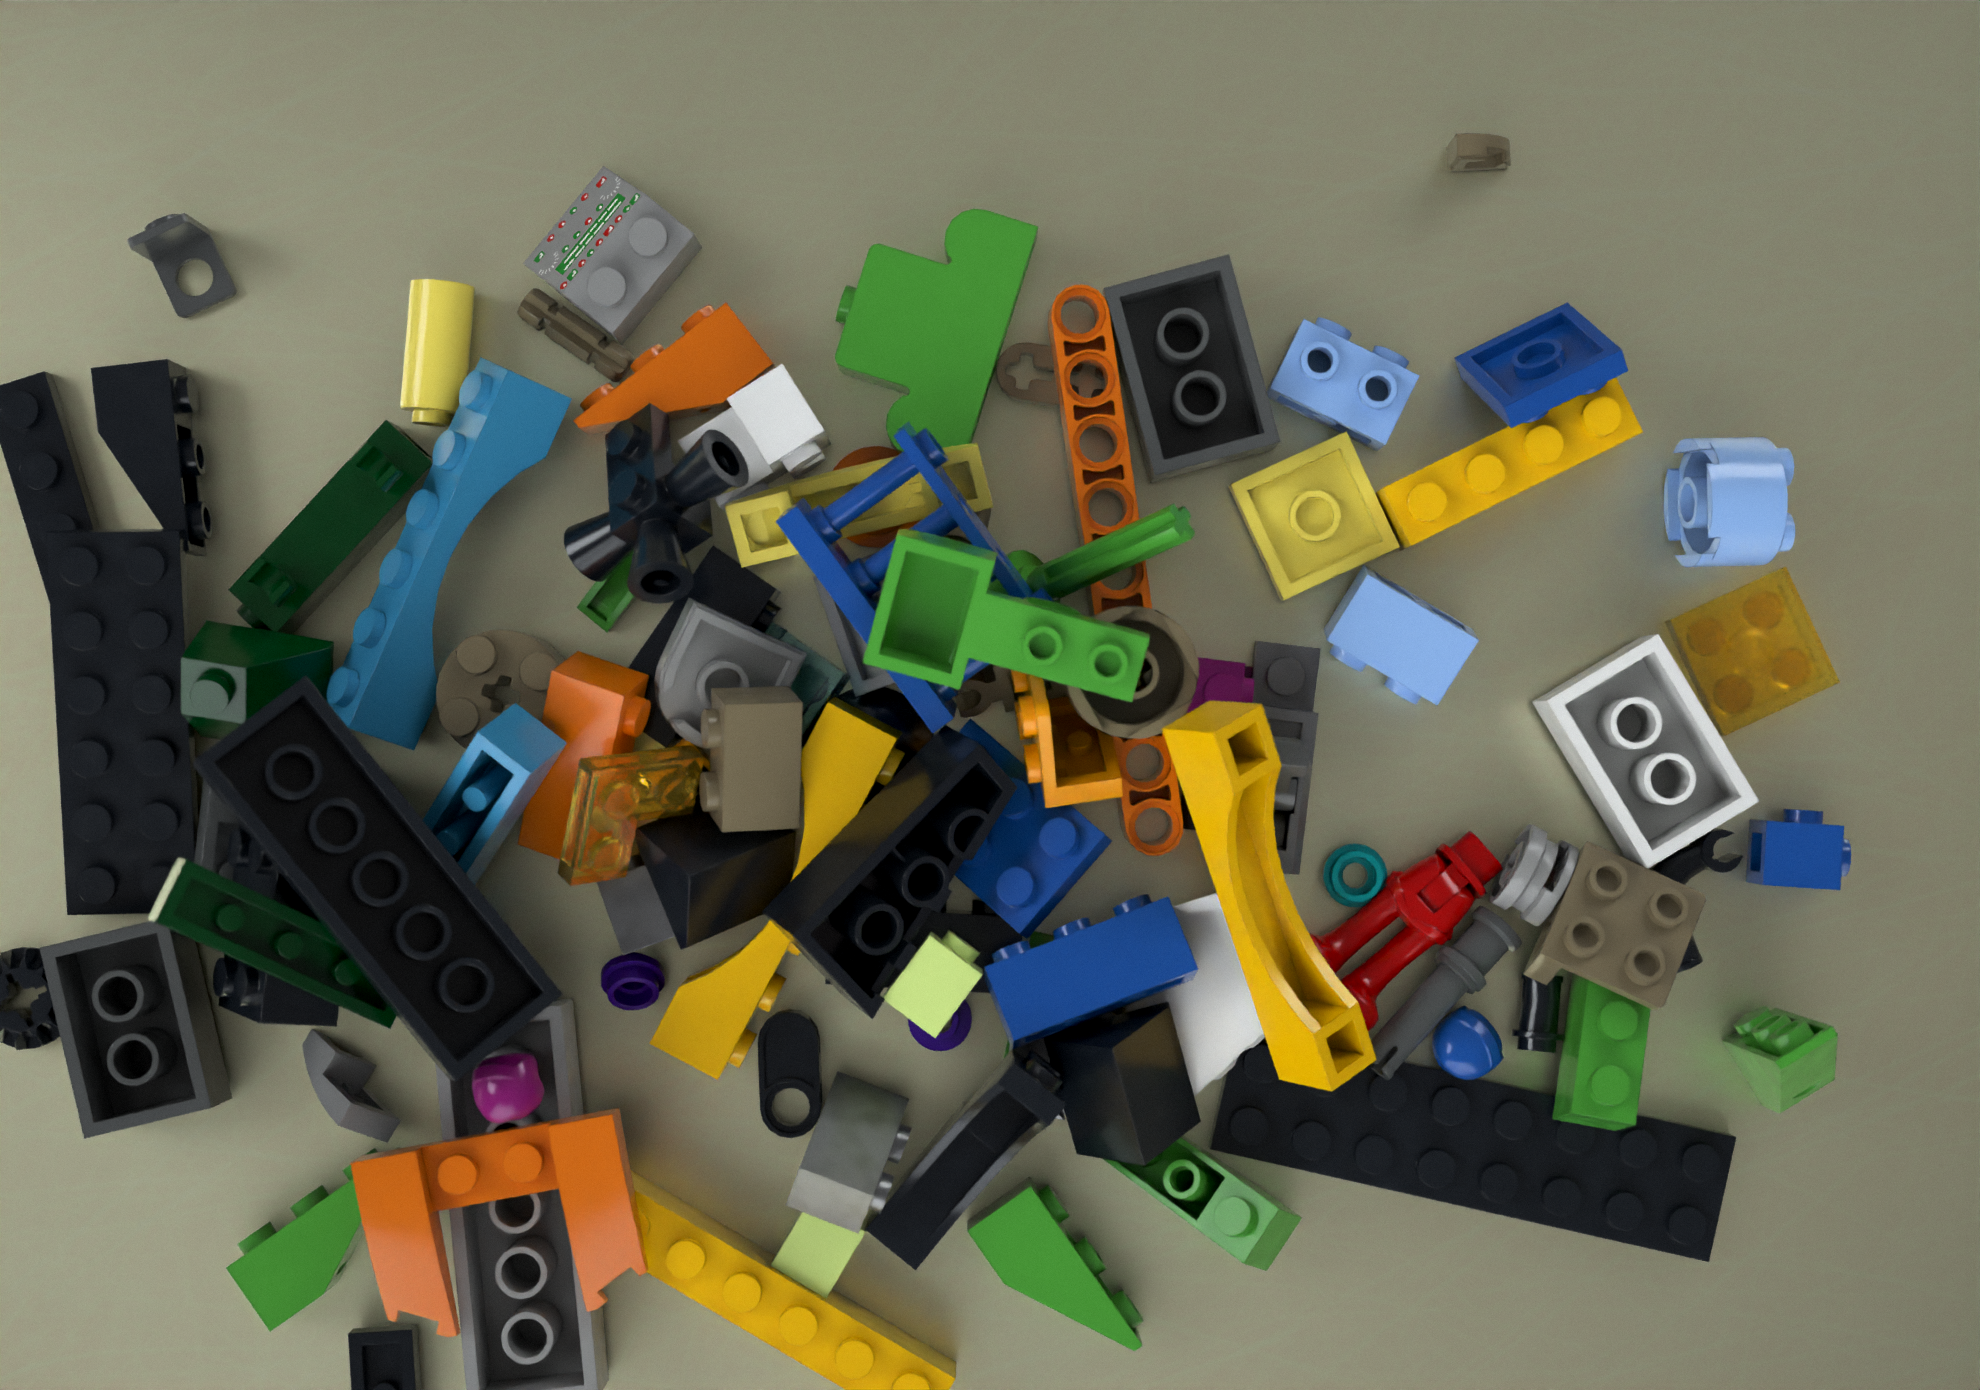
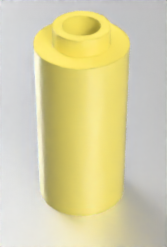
(436, 349)

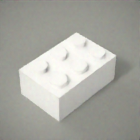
(1645, 751)

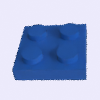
(1541, 365)

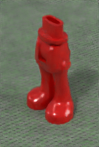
(1427, 898)

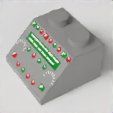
(614, 254)

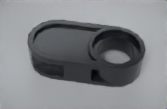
(789, 1059)

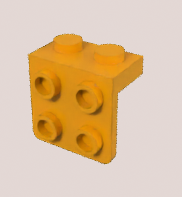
(1066, 752)

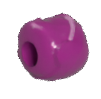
(507, 1087)

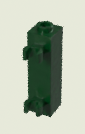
(333, 532)

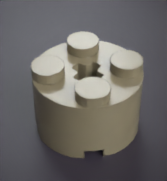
(481, 664)
(1165, 685)

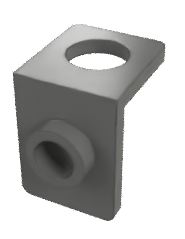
(173, 243)

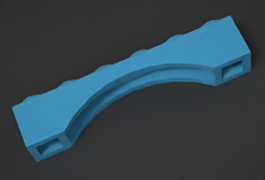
(494, 436)

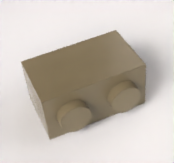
(752, 758)

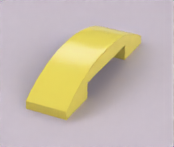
(762, 540)

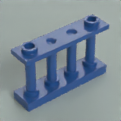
(856, 582)

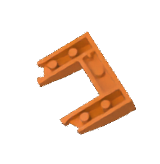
(408, 1186)

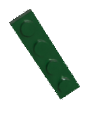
(265, 937)

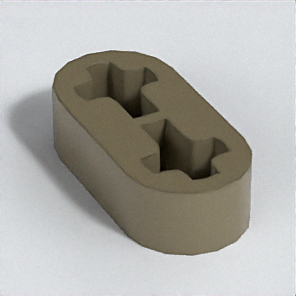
(1039, 391)

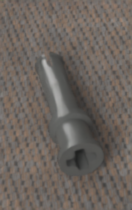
(1457, 972)

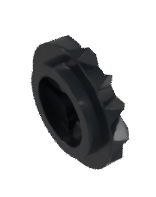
(16, 1026)

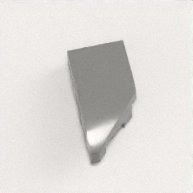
(340, 1088)

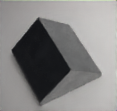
(713, 876)
(1124, 1084)

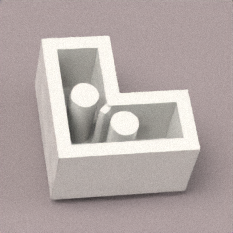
(771, 430)

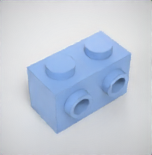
(1343, 382)
(1399, 637)

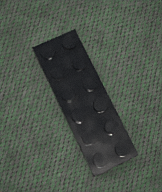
(118, 714)

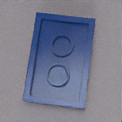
(1031, 850)

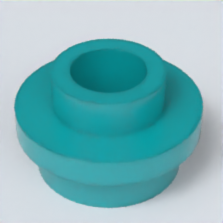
(1374, 870)

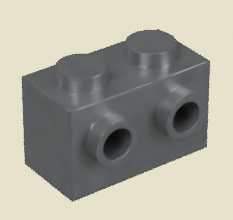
(848, 1153)

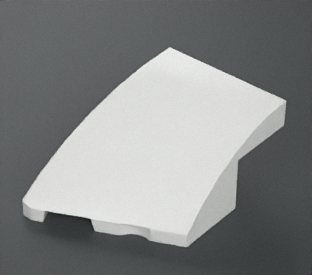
(1214, 1009)

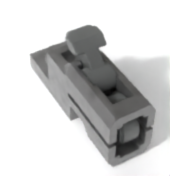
(1286, 689)

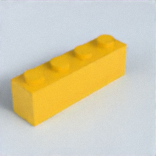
(1506, 464)

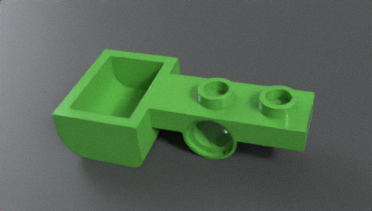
(941, 614)

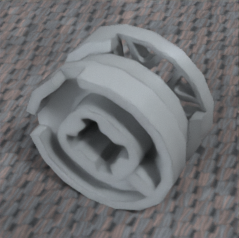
(1534, 875)

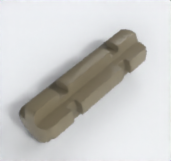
(575, 335)

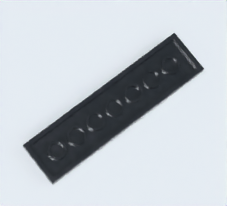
(1483, 1150)

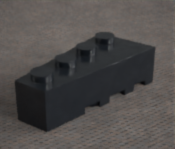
(892, 867)

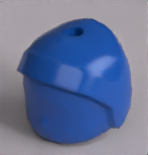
(1466, 1044)

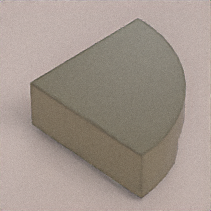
(1478, 152)

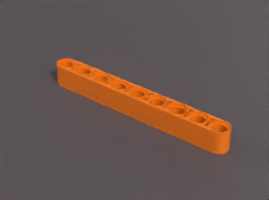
(1116, 476)

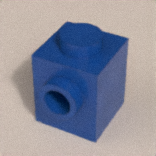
(1797, 851)

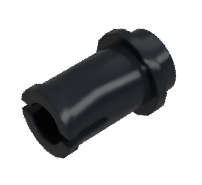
(1539, 1015)

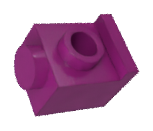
(1222, 682)

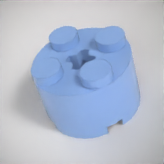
(1729, 501)

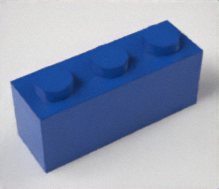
(1089, 970)

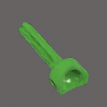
(1104, 555)

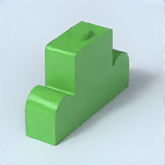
(936, 324)

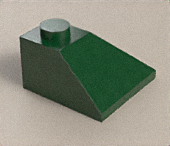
(240, 669)

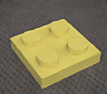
(1313, 516)

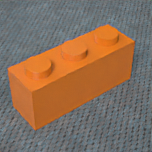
(598, 713)

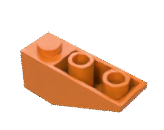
(687, 377)

